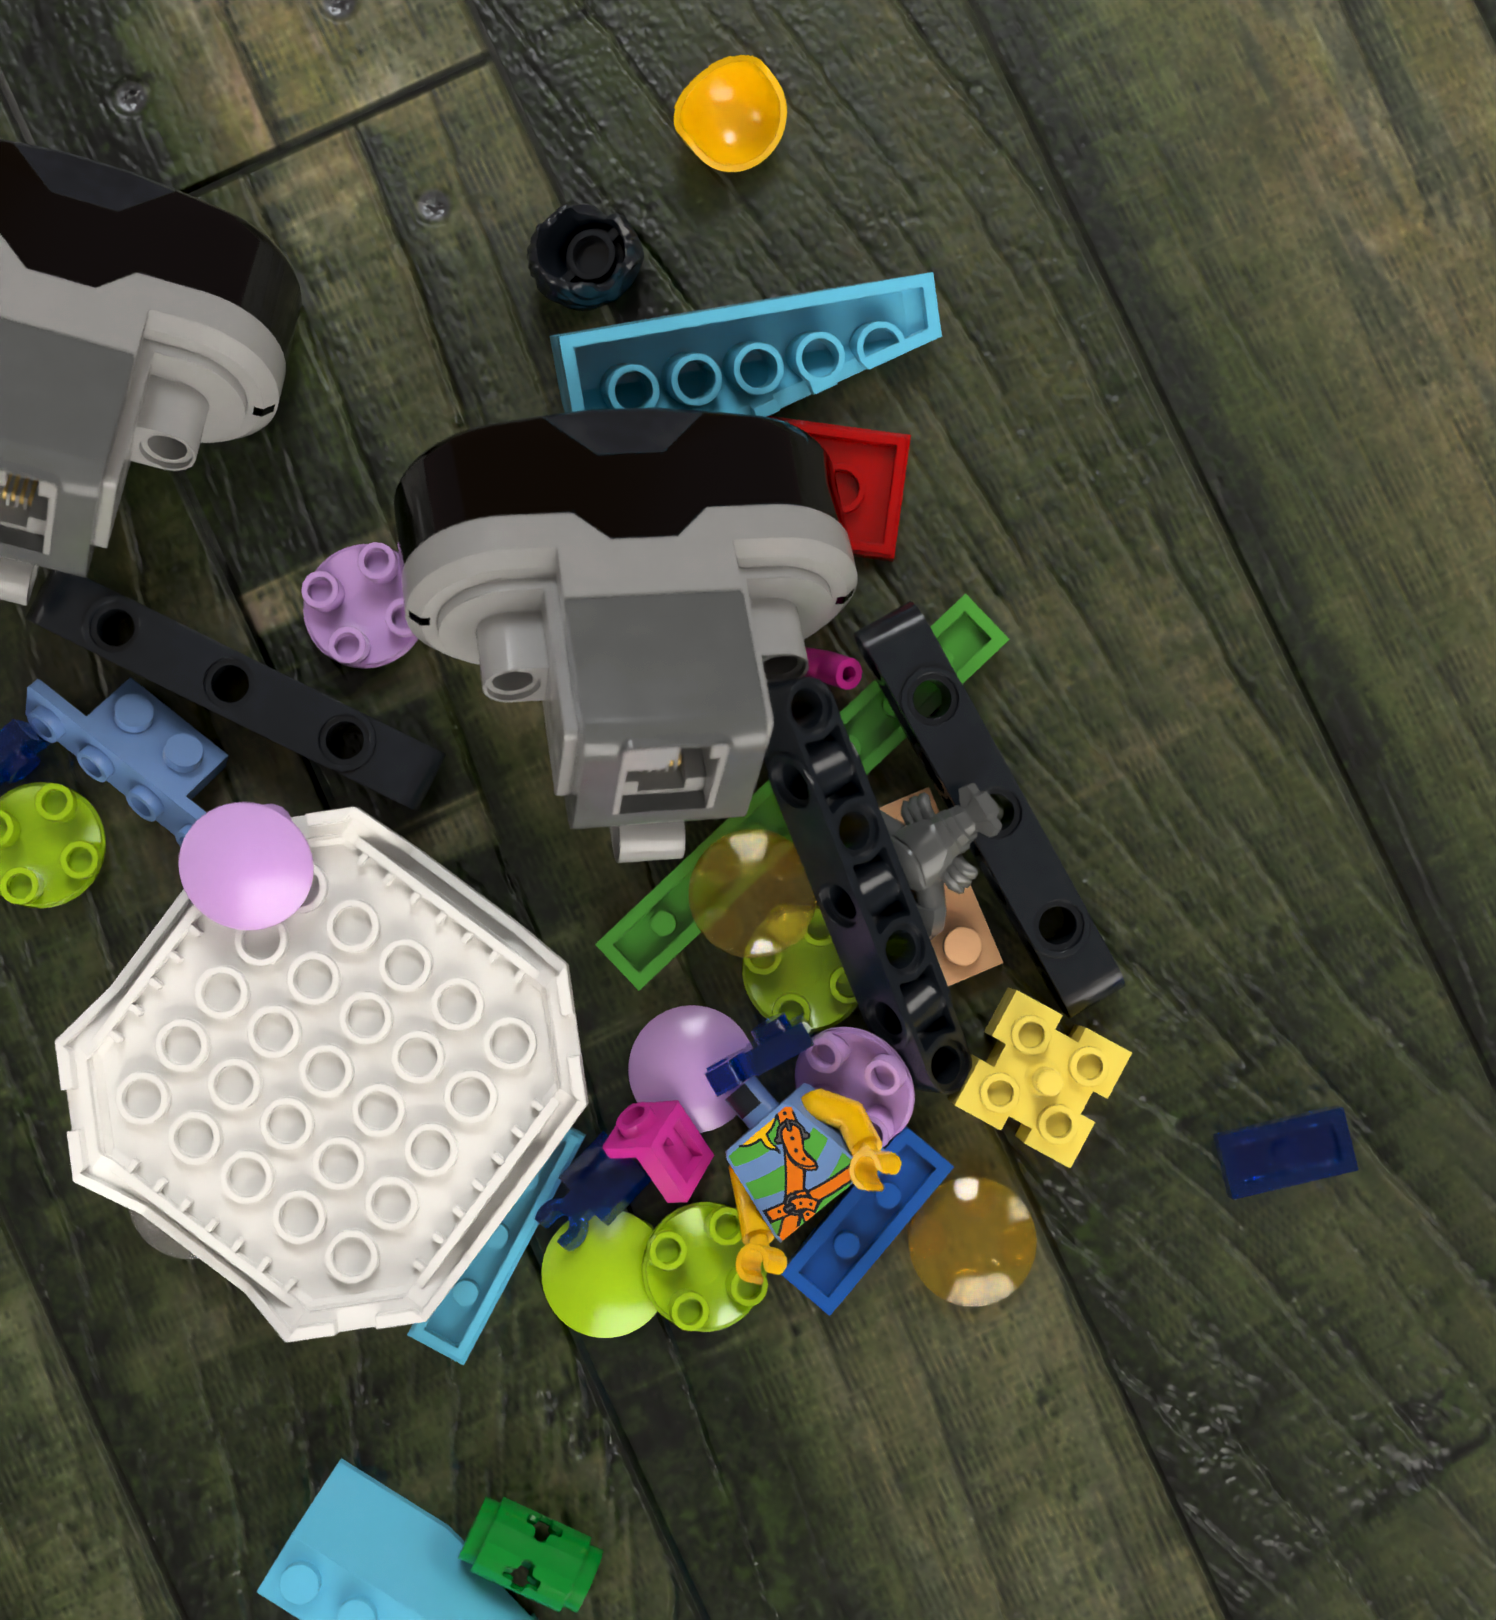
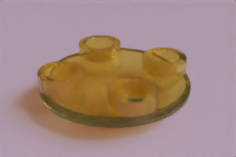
(751, 894)
(972, 1241)

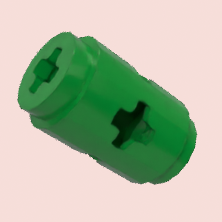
(557, 1567)

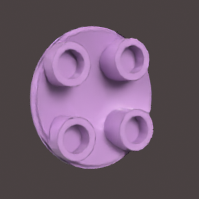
(358, 607)
(246, 865)
(673, 1057)
(864, 1070)

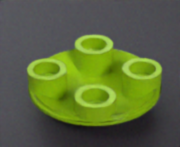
(48, 845)
(802, 980)
(693, 1268)
(601, 1281)

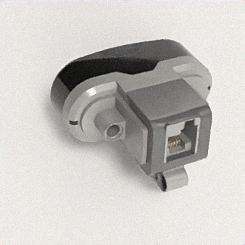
(122, 340)
(637, 588)

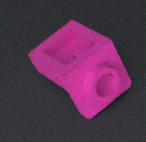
(664, 1144)

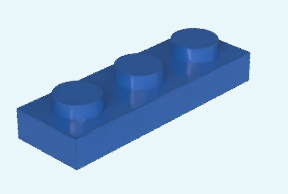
(865, 1224)

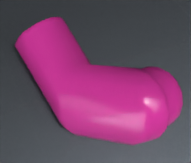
(833, 668)

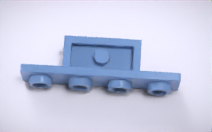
(135, 748)

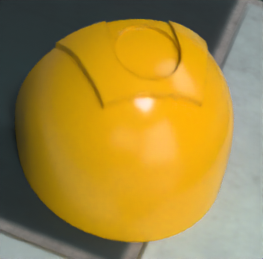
(732, 113)

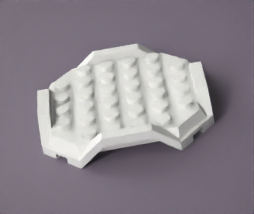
(331, 1093)

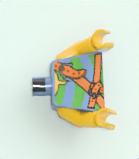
(795, 1164)

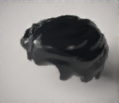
(584, 257)

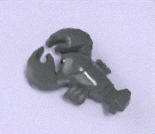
(933, 847)

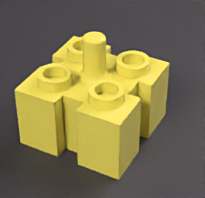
(1040, 1077)

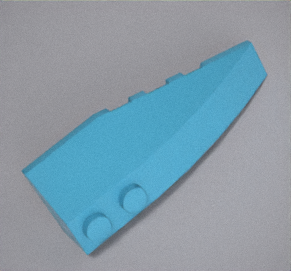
(746, 353)
(378, 1558)

